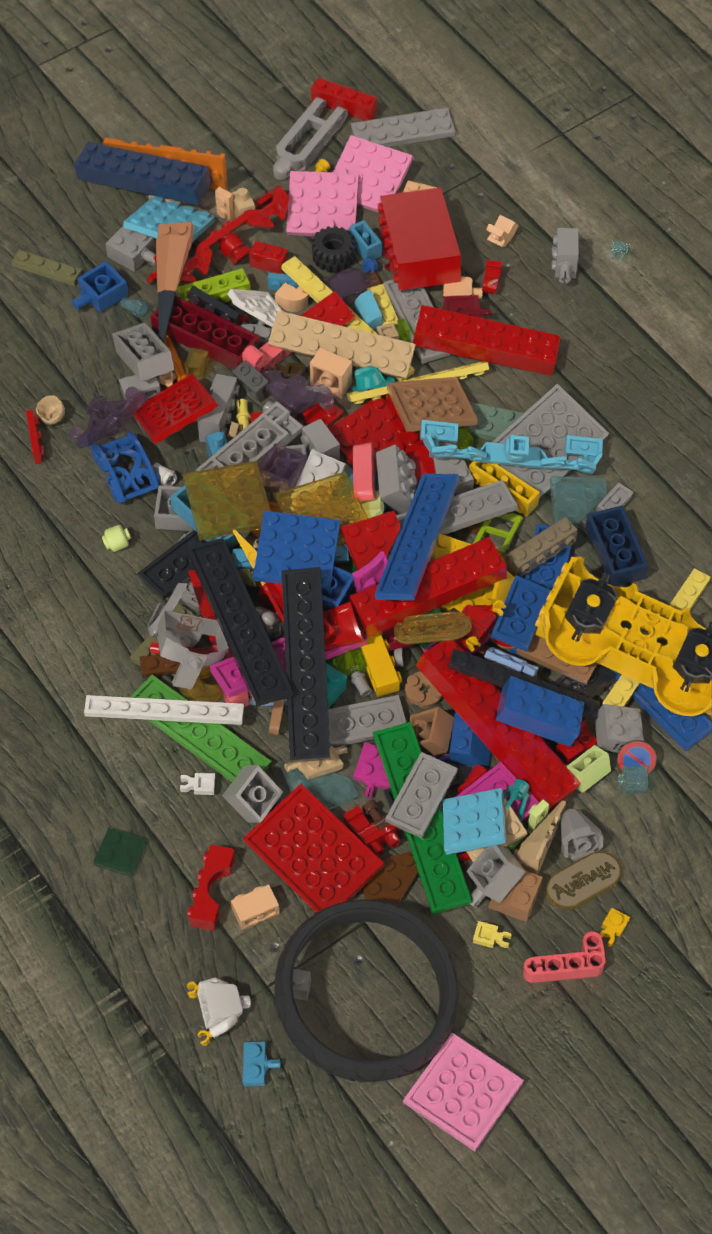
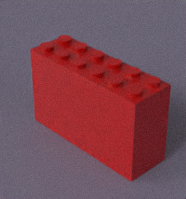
(419, 239)

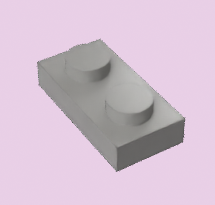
(616, 497)

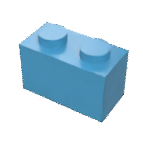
(366, 241)

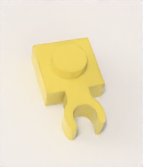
(487, 935)

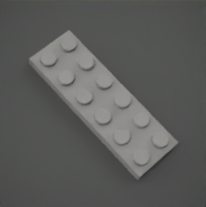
(406, 128)
(407, 306)

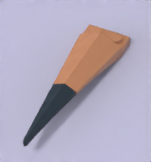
(171, 251)

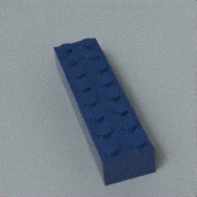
(143, 173)

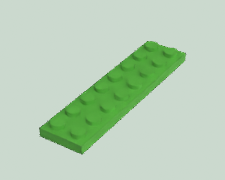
(207, 741)

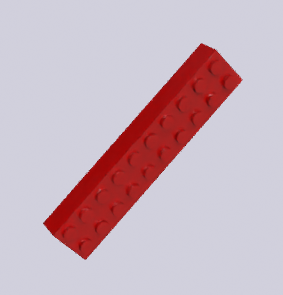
(517, 749)

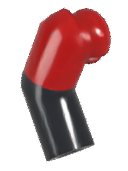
(243, 315)

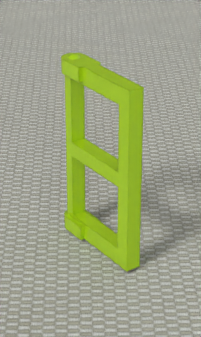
(508, 535)

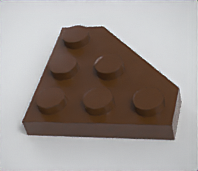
(392, 880)

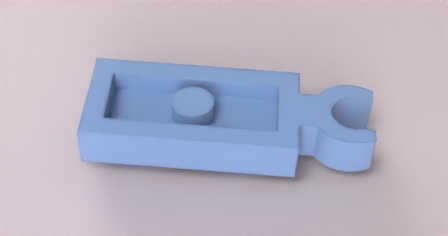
(510, 661)

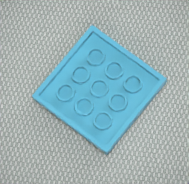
(158, 211)

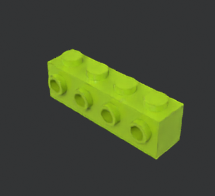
(218, 285)

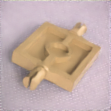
(318, 768)

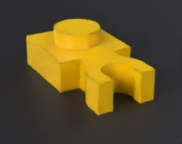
(614, 925)

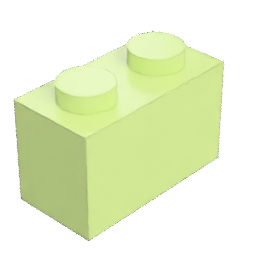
(590, 767)

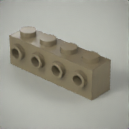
(541, 548)

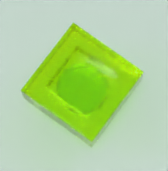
(403, 330)

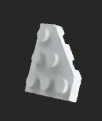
(256, 303)

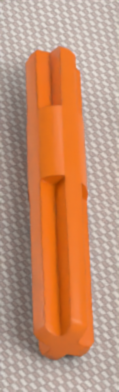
(178, 369)

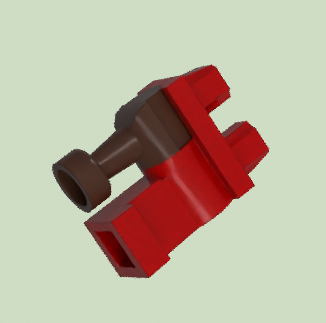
(372, 834)

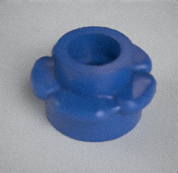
(369, 265)

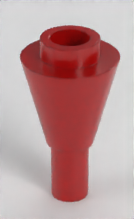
(477, 772)

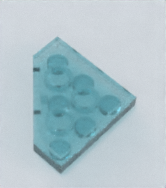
(575, 497)
(329, 789)

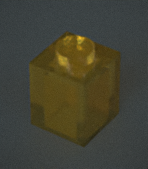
(196, 362)

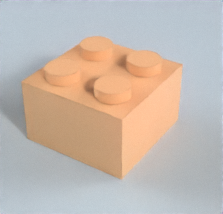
(331, 371)

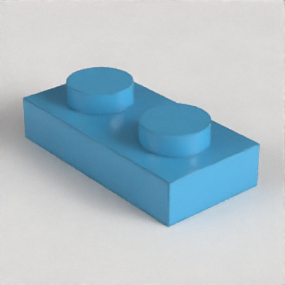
(276, 281)

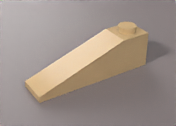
(537, 844)

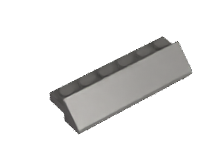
(257, 439)

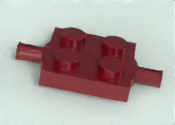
(465, 305)

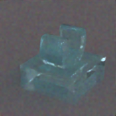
(619, 247)

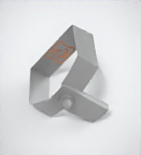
(191, 662)

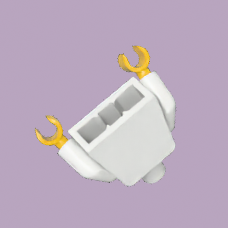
(219, 1006)

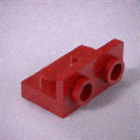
(316, 412)

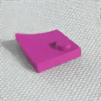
(371, 573)

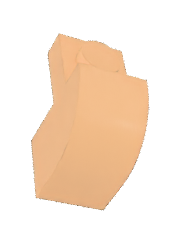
(502, 231)
(291, 298)

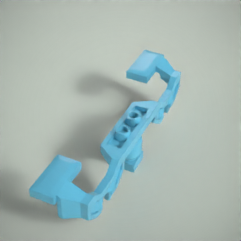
(514, 450)

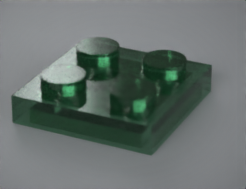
(120, 852)

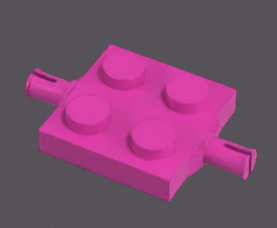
(370, 770)

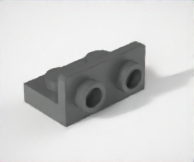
(251, 380)

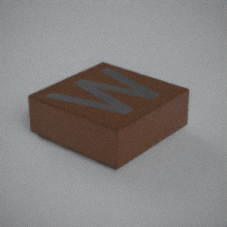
(371, 279)

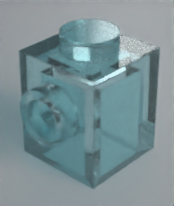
(633, 779)

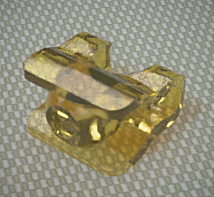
(202, 691)

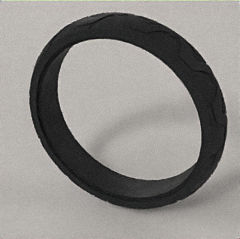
(411, 927)

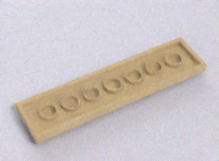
(362, 348)

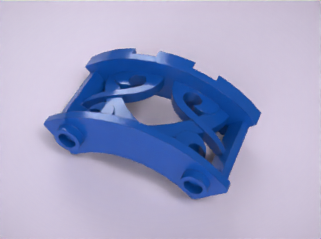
(129, 446)

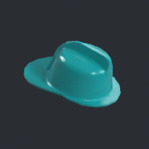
(369, 378)

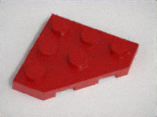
(370, 537)

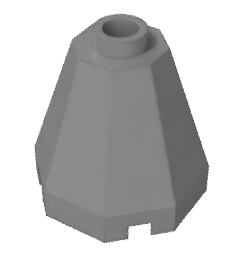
(579, 835)

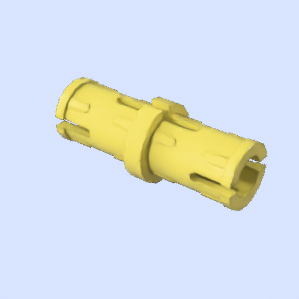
(242, 414)

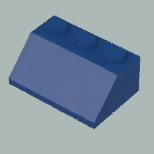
(466, 746)

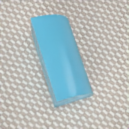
(368, 309)

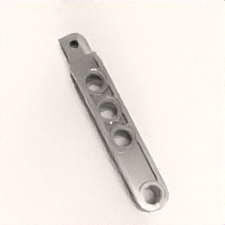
(310, 119)

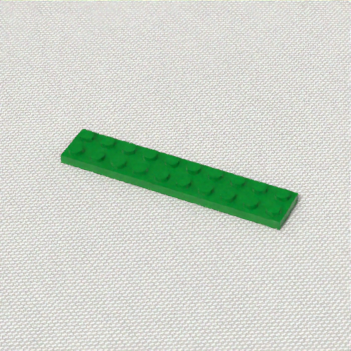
(438, 871)

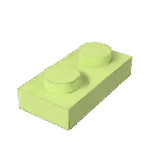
(537, 815)

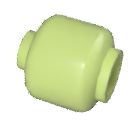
(116, 538)

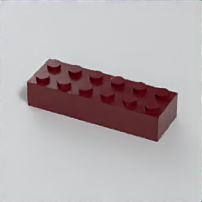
(206, 331)

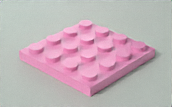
(378, 169)
(321, 201)
(463, 1091)

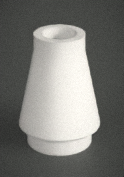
(167, 476)

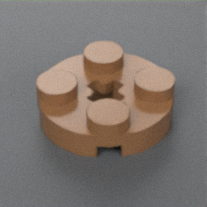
(418, 697)

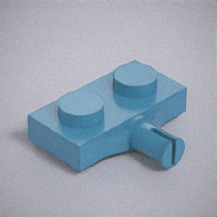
(256, 1064)

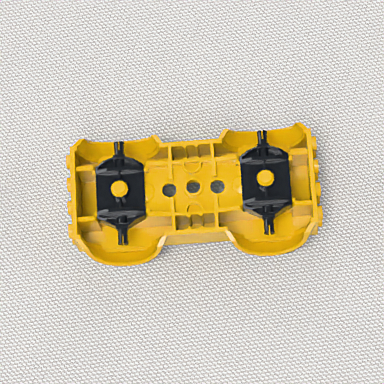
(585, 627)

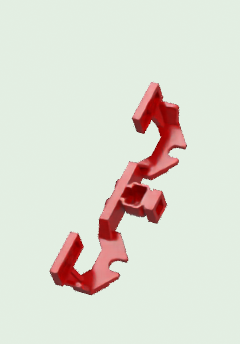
(230, 242)

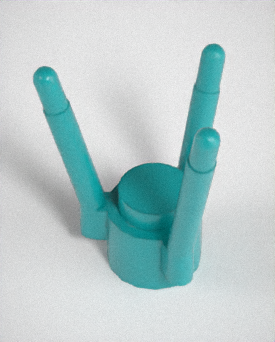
(517, 792)

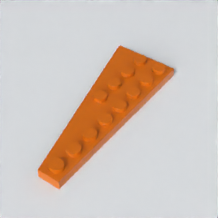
(216, 163)

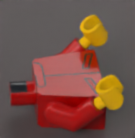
(482, 620)

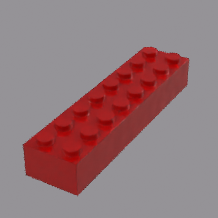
(486, 340)
(442, 583)

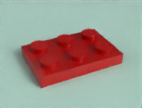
(331, 310)

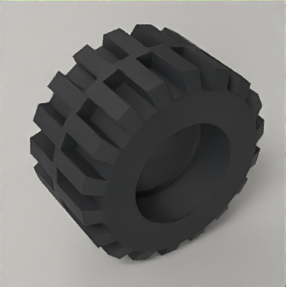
(337, 239)

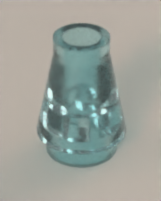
(135, 306)

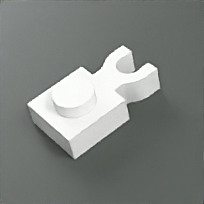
(202, 783)

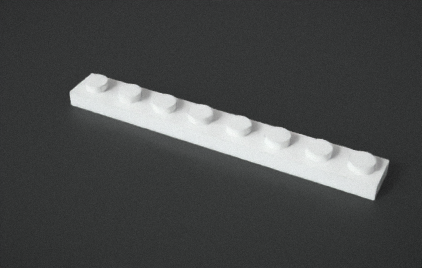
(164, 710)

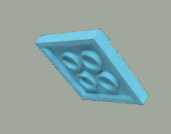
(474, 821)

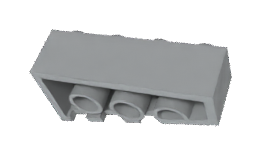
(223, 391)
(454, 465)

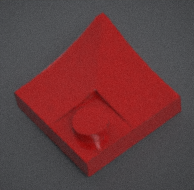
(345, 625)

